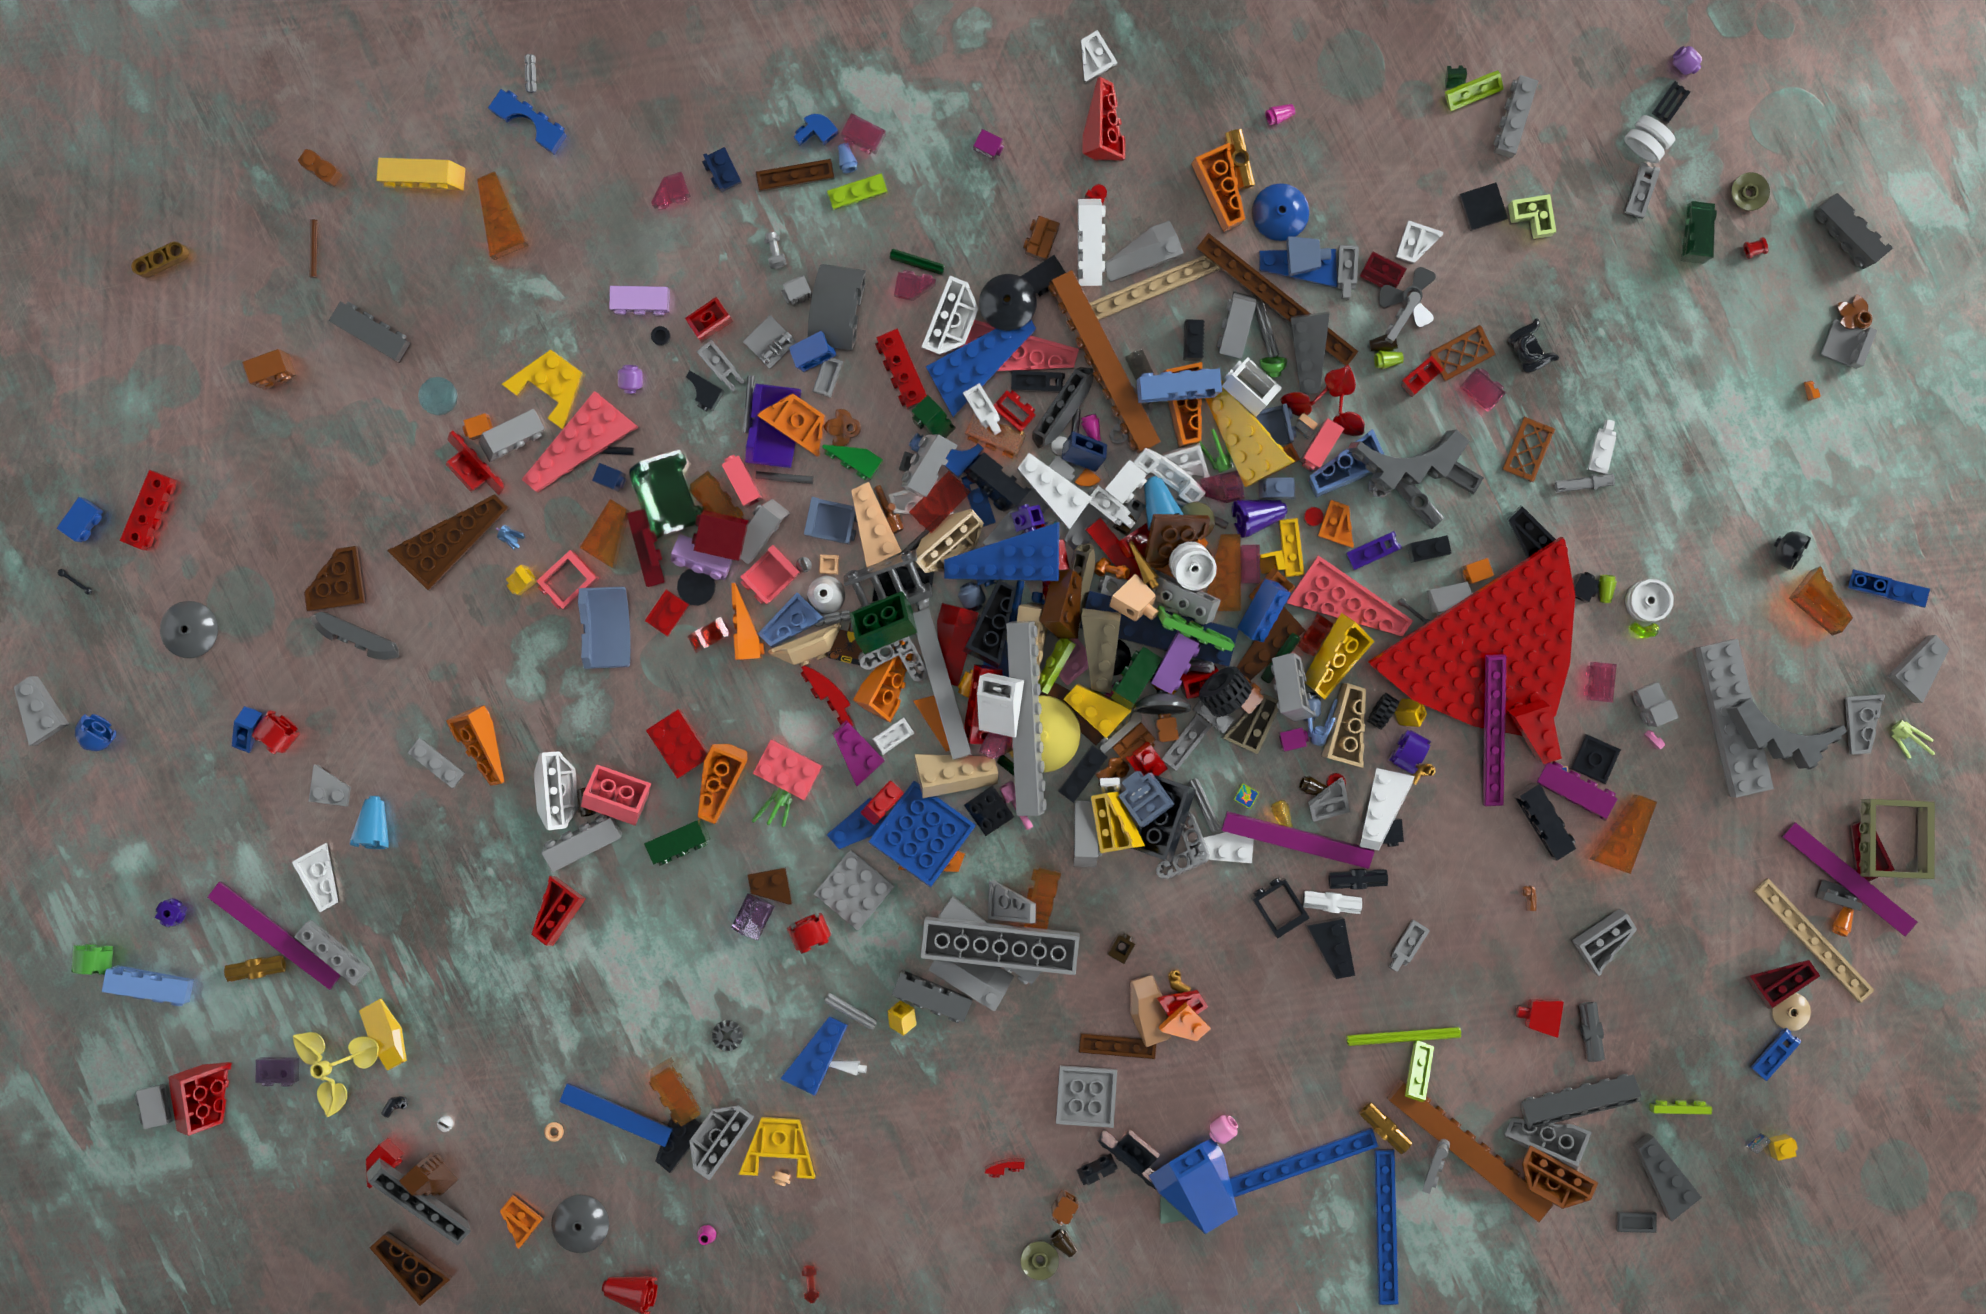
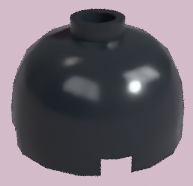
(1790, 548)

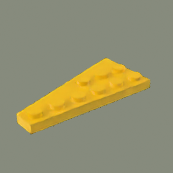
(1246, 439)

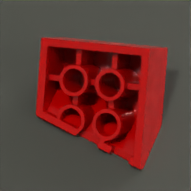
(199, 1097)

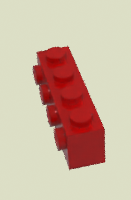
(901, 367)
(148, 510)
(971, 724)

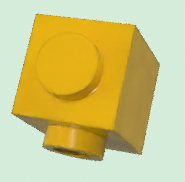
(1782, 1147)

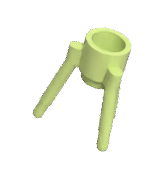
(1904, 730)

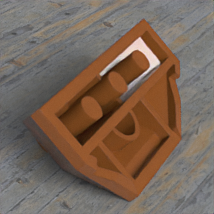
(1555, 1180)

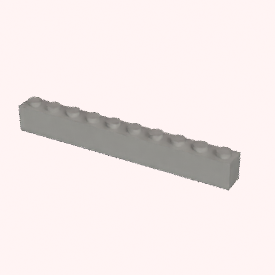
(1027, 743)

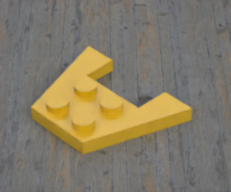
(553, 377)
(782, 1140)

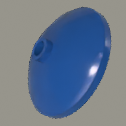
(1279, 225)

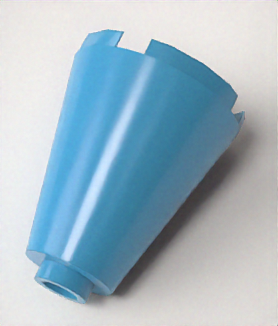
(1159, 499)
(371, 825)

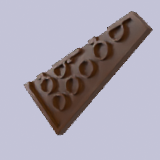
(444, 544)

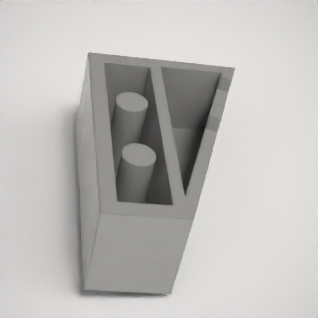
(1236, 324)
(511, 435)
(761, 528)
(1920, 668)
(1085, 836)

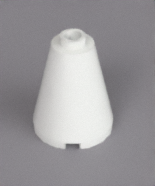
(832, 601)

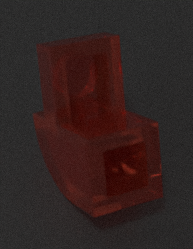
(1315, 634)
(709, 635)

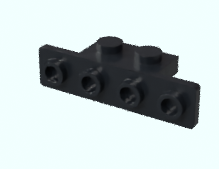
(1132, 1152)

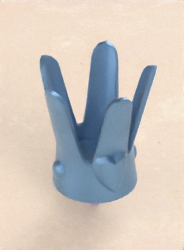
(507, 535)

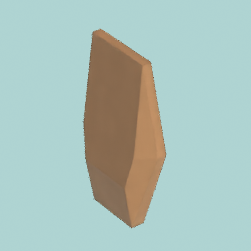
(1147, 1010)

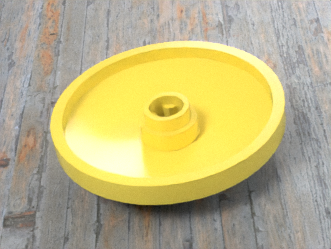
(1060, 733)

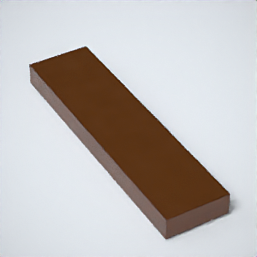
(795, 175)
(1115, 1046)

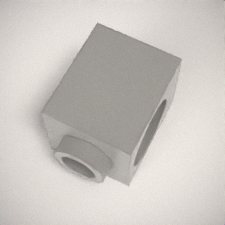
(1103, 583)

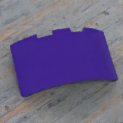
(764, 442)

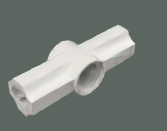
(1332, 902)

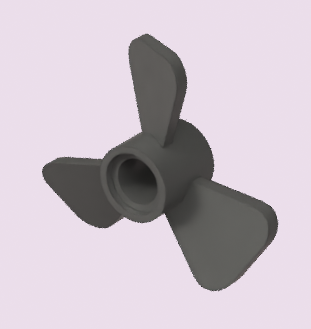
(1391, 295)

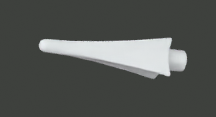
(851, 1067)

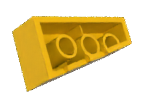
(420, 173)
(1337, 656)

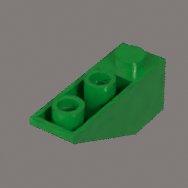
(860, 459)

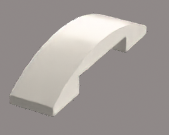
(1171, 474)

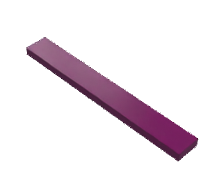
(1494, 730)
(1297, 840)
(1850, 879)
(273, 935)

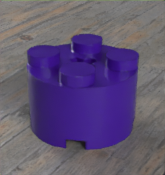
(1411, 751)

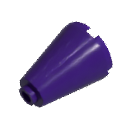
(1256, 515)

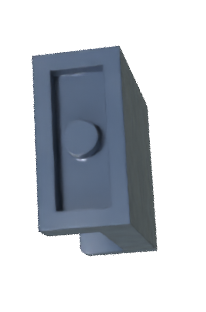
(1278, 424)
(831, 521)

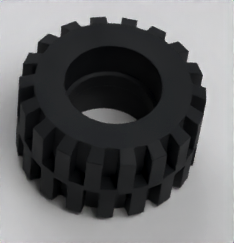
(1225, 691)

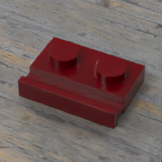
(1382, 271)

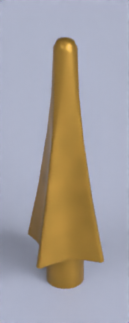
(1147, 572)

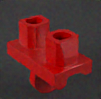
(1097, 192)

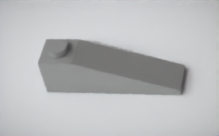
(1559, 1141)

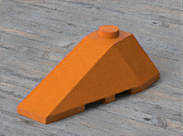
(746, 639)
(882, 688)
(477, 734)
(720, 773)

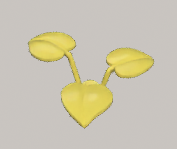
(332, 1095)

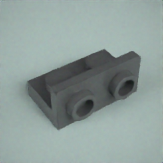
(1838, 894)

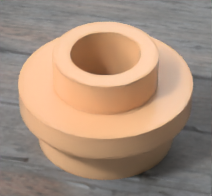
(547, 1131)
(781, 1178)

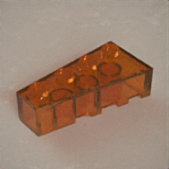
(500, 221)
(1227, 580)
(1626, 836)
(1043, 894)

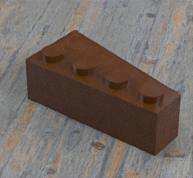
(429, 1177)
(411, 1269)

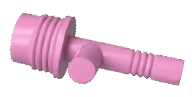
(1008, 794)

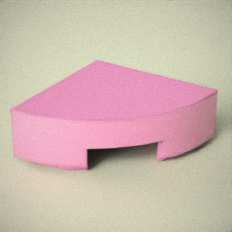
(1656, 742)

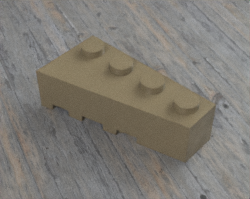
(1101, 640)

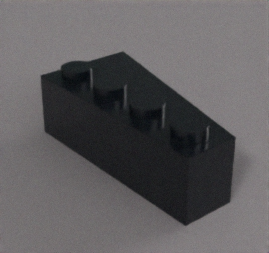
(990, 630)

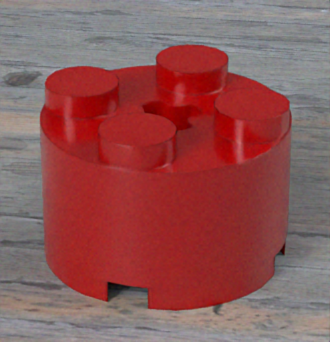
(275, 732)
(809, 932)

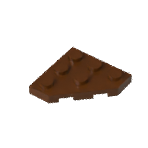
(1169, 532)
(337, 582)

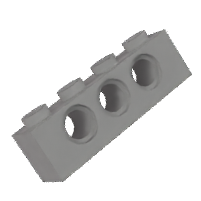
(332, 952)

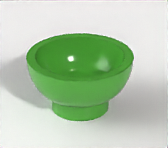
(1273, 366)

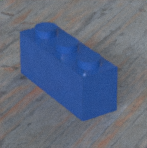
(1264, 610)

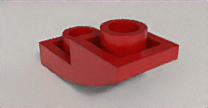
(997, 1168)

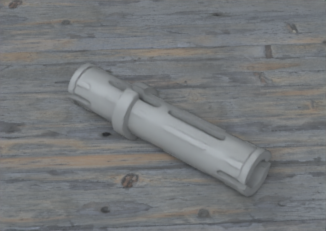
(1585, 483)

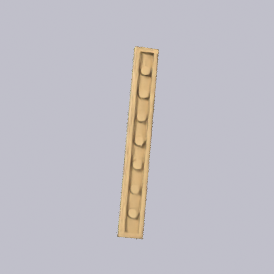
(1153, 286)
(1813, 940)

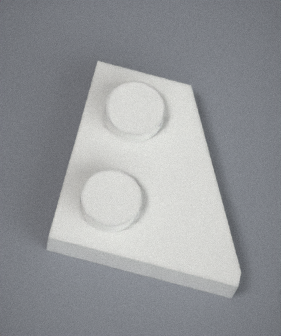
(1095, 56)
(1416, 241)
(1189, 460)

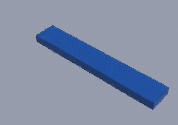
(616, 1115)

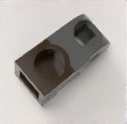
(1136, 508)

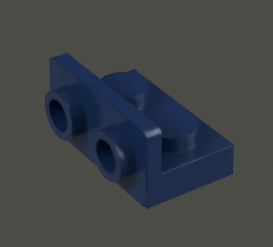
(722, 169)

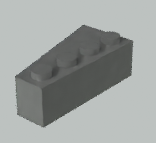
(1852, 232)

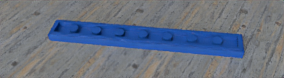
(1303, 1162)
(1386, 1226)

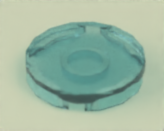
(438, 396)

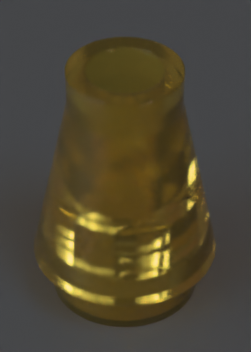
(1282, 813)

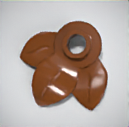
(1853, 312)
(839, 427)
(1115, 769)

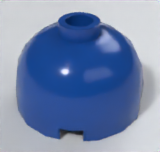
(94, 733)

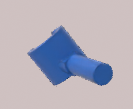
(1037, 597)

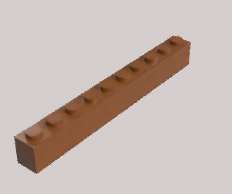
(1104, 362)
(1471, 1152)

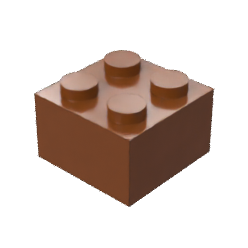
(269, 369)

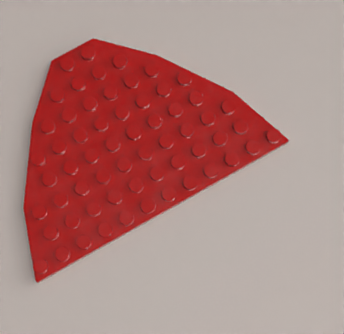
(1517, 615)

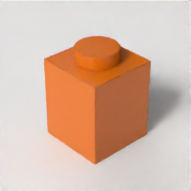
(476, 426)
(1477, 571)

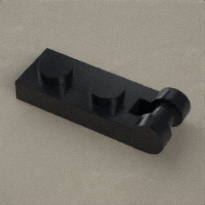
(1036, 381)

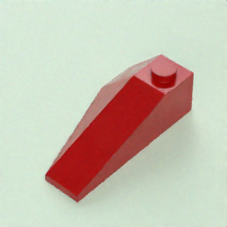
(953, 632)

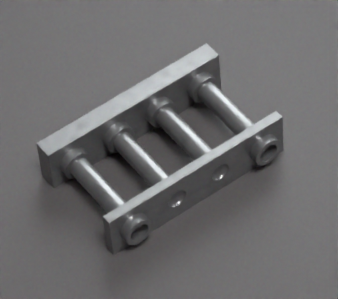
(918, 593)

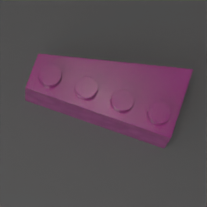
(1577, 790)

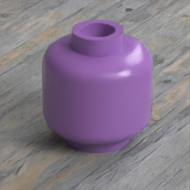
(1687, 60)
(630, 378)

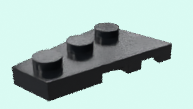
(905, 579)
(677, 1144)

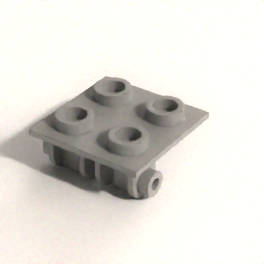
(769, 341)

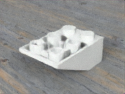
(999, 703)

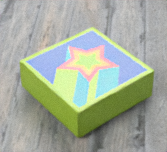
(1246, 796)

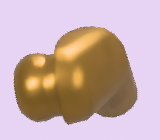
(1423, 770)
(1176, 983)

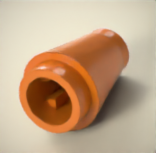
(1843, 922)

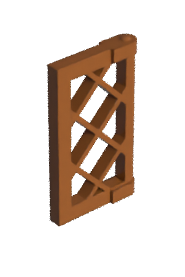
(1476, 360)
(1520, 435)

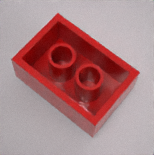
(678, 743)

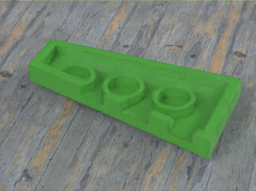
(1194, 629)

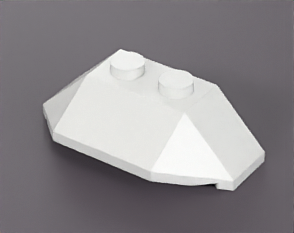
(952, 318)
(555, 790)

